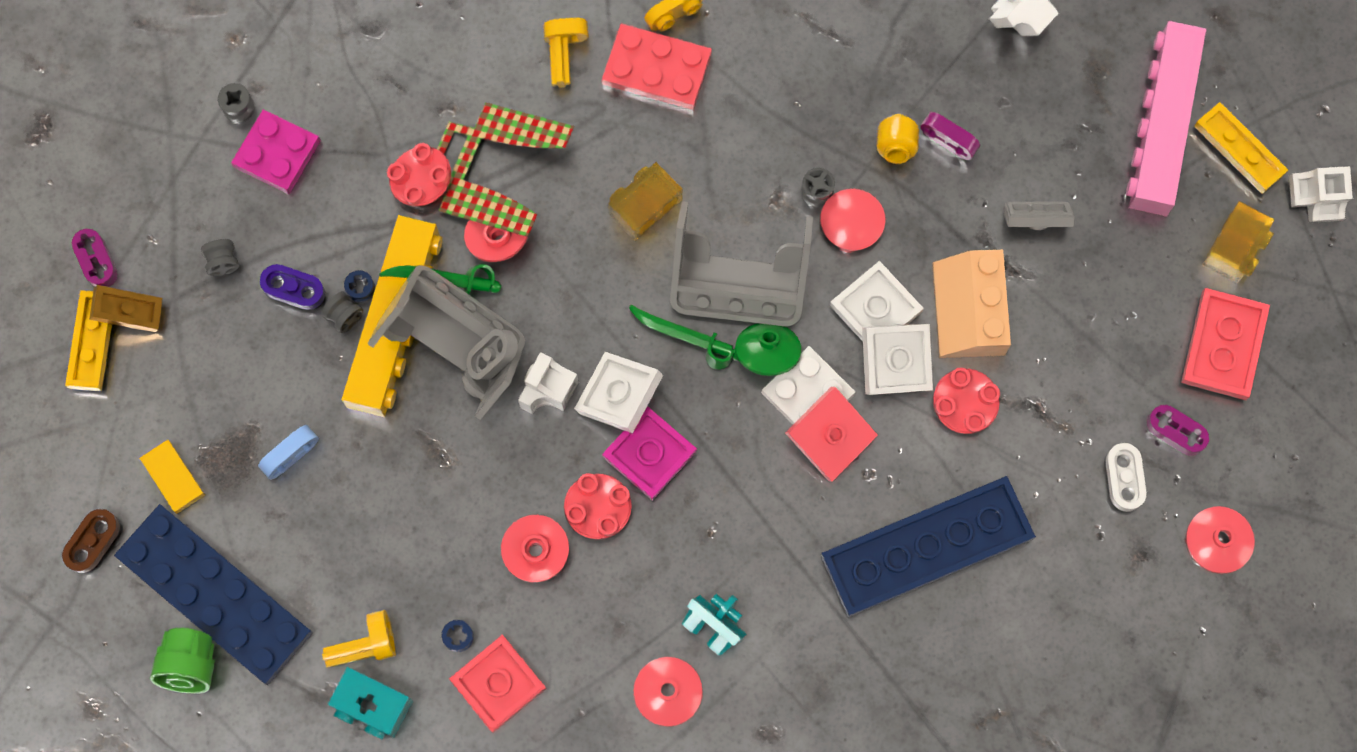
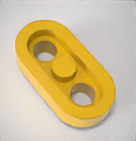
(666, 12)

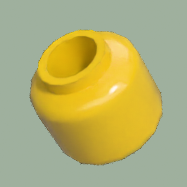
(897, 138)

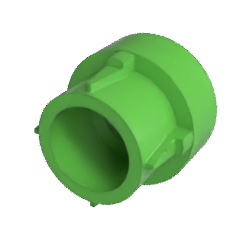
(184, 661)

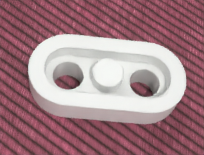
(1126, 478)

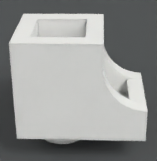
(1026, 16)
(1323, 192)
(547, 385)

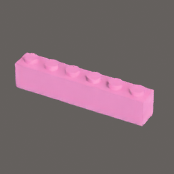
(1167, 118)

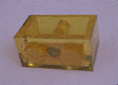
(644, 200)
(1238, 243)

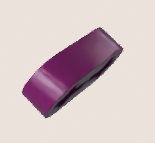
(950, 136)
(88, 261)
(1173, 436)

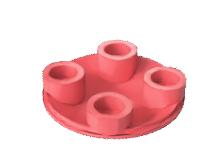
(419, 175)
(852, 219)
(966, 401)
(597, 506)

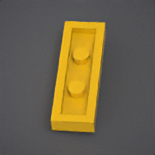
(1241, 148)
(88, 348)

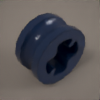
(350, 282)
(466, 629)

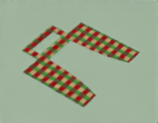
(507, 127)

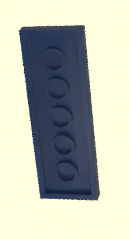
(927, 546)
(213, 594)

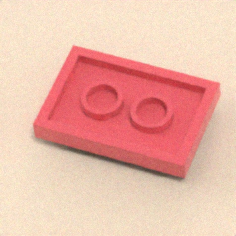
(656, 66)
(1225, 344)

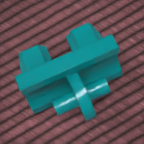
(703, 612)

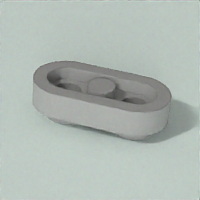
(492, 354)

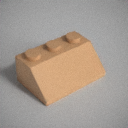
(971, 304)

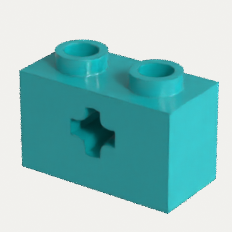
(356, 688)

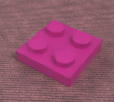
(276, 151)
(650, 454)

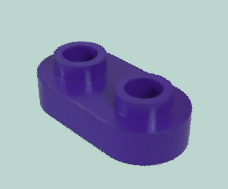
(294, 286)

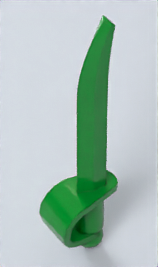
(462, 281)
(691, 336)

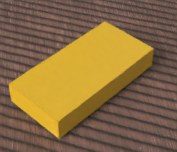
(172, 476)

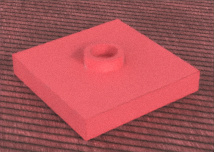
(831, 434)

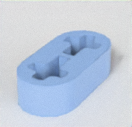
(288, 452)

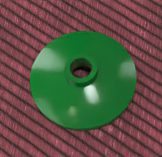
(768, 349)

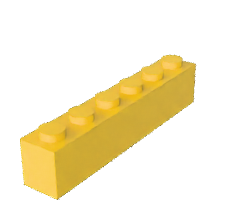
(377, 367)

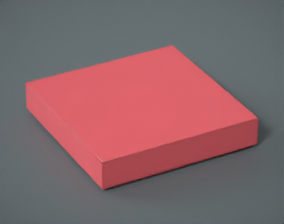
(497, 683)

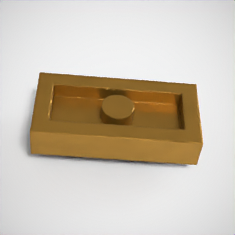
(125, 308)

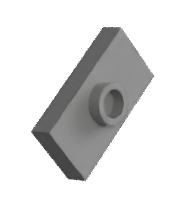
(1038, 214)

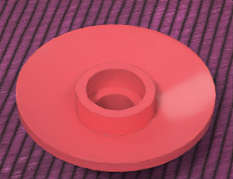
(482, 243)
(529, 532)
(1207, 548)
(672, 709)

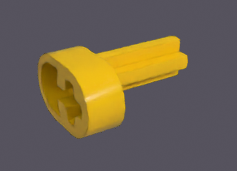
(558, 35)
(378, 643)

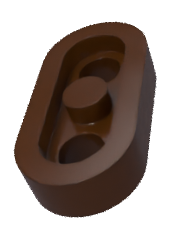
(90, 540)

